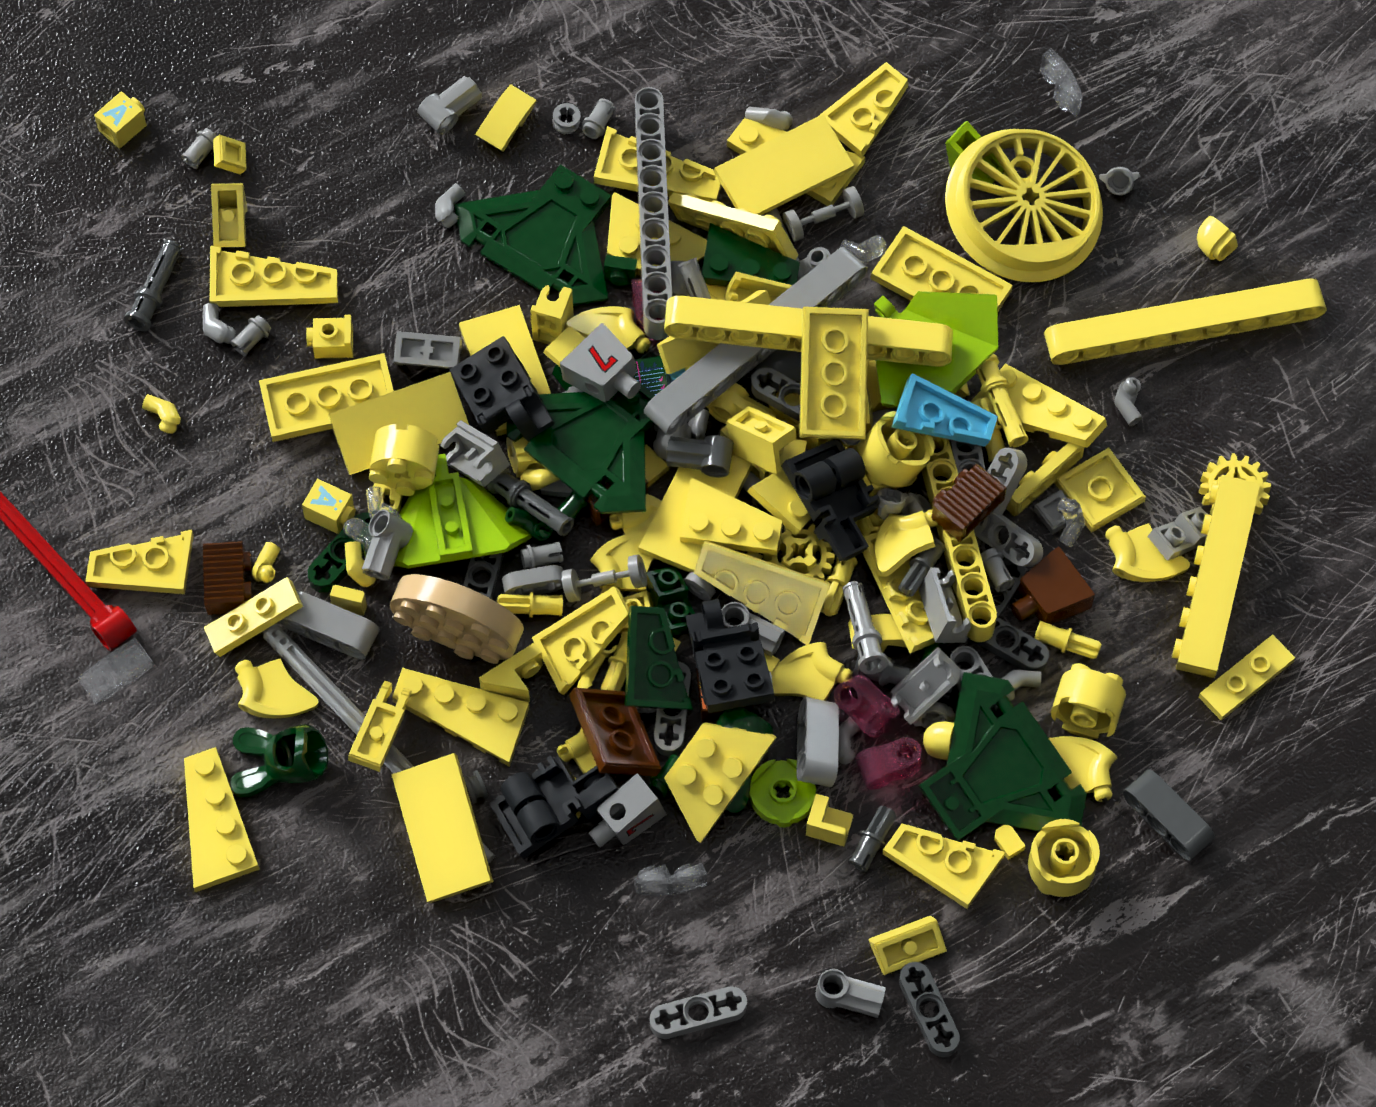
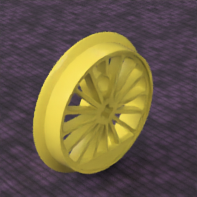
(1030, 261)

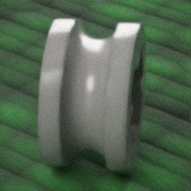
(568, 109)

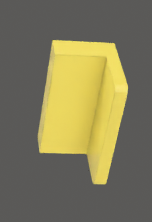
(759, 438)

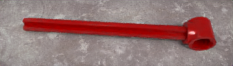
(107, 622)

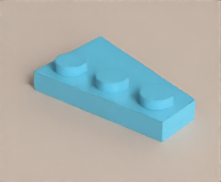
(941, 414)

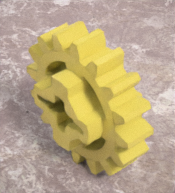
(1238, 470)
(805, 545)

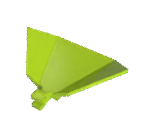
(974, 339)
(455, 522)

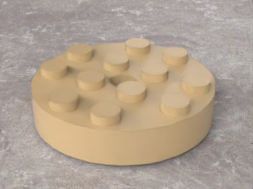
(456, 618)

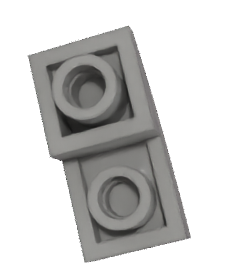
(1181, 535)

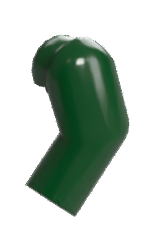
(536, 528)

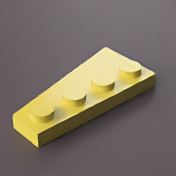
(752, 134)
(619, 169)
(760, 229)
(257, 281)
(1050, 411)
(773, 591)
(905, 610)

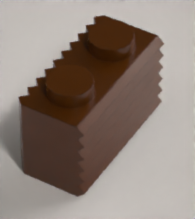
(967, 502)
(225, 576)

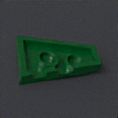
(732, 253)
(652, 664)

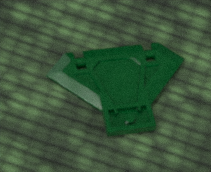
(543, 234)
(595, 445)
(999, 766)

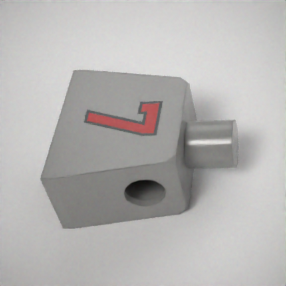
(601, 366)
(637, 807)

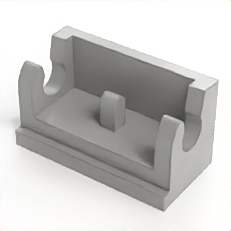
(427, 350)
(474, 454)
(942, 608)
(925, 685)

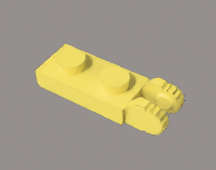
(379, 729)

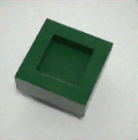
(620, 270)

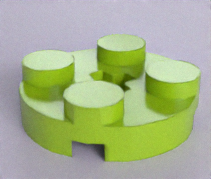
(780, 810)

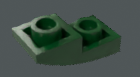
(670, 592)

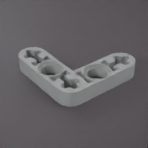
(996, 521)

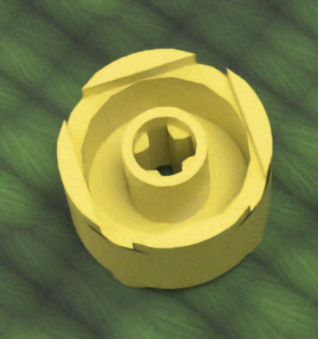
(894, 454)
(404, 459)
(1089, 702)
(1080, 853)

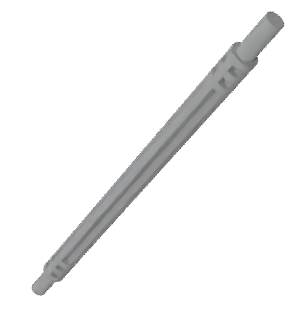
(332, 695)

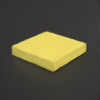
(1101, 489)

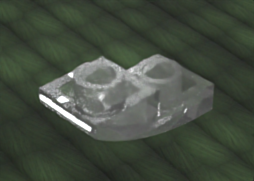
(1067, 91)
(115, 671)
(659, 882)

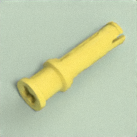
(995, 388)

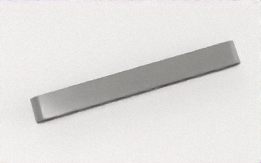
(653, 199)
(730, 362)

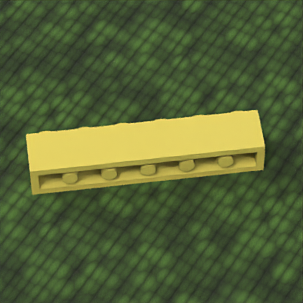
(1217, 576)

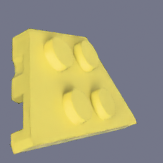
(625, 235)
(713, 772)

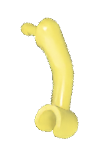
(589, 675)

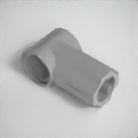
(444, 109)
(389, 536)
(768, 633)
(854, 993)

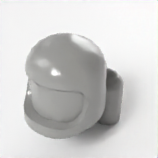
(693, 429)

